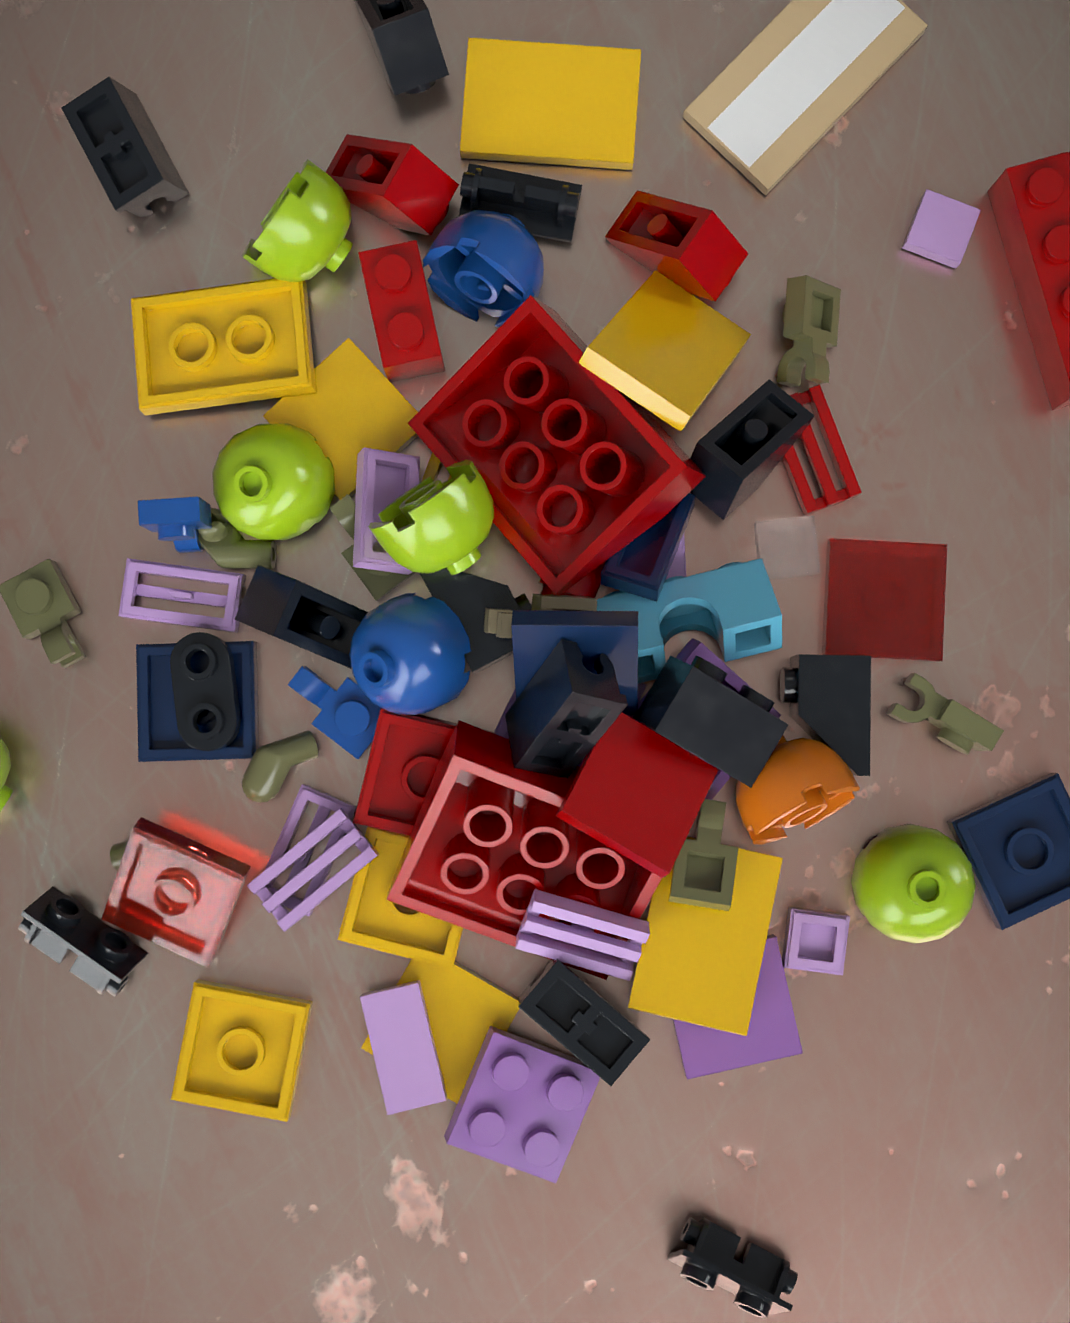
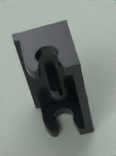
(123, 148)
(563, 712)
(583, 1021)

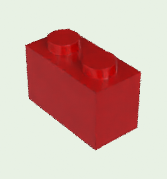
(401, 311)

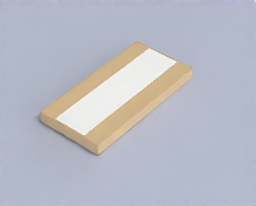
(800, 81)

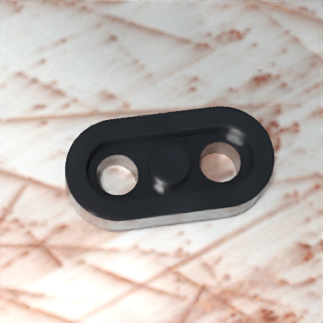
(209, 690)

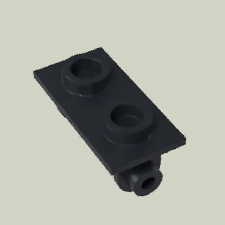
(541, 204)
(61, 924)
(754, 1281)

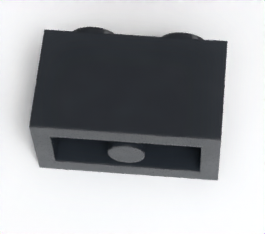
(711, 719)

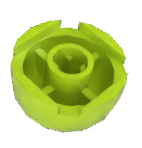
(303, 228)
(273, 481)
(438, 522)
(913, 883)

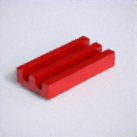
(837, 453)

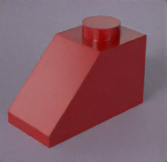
(393, 182)
(678, 242)

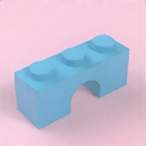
(727, 603)

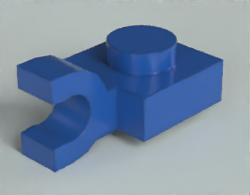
(176, 520)
(345, 713)

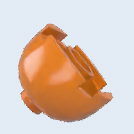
(796, 786)

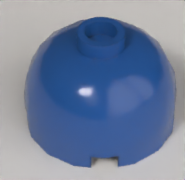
(485, 264)
(410, 654)

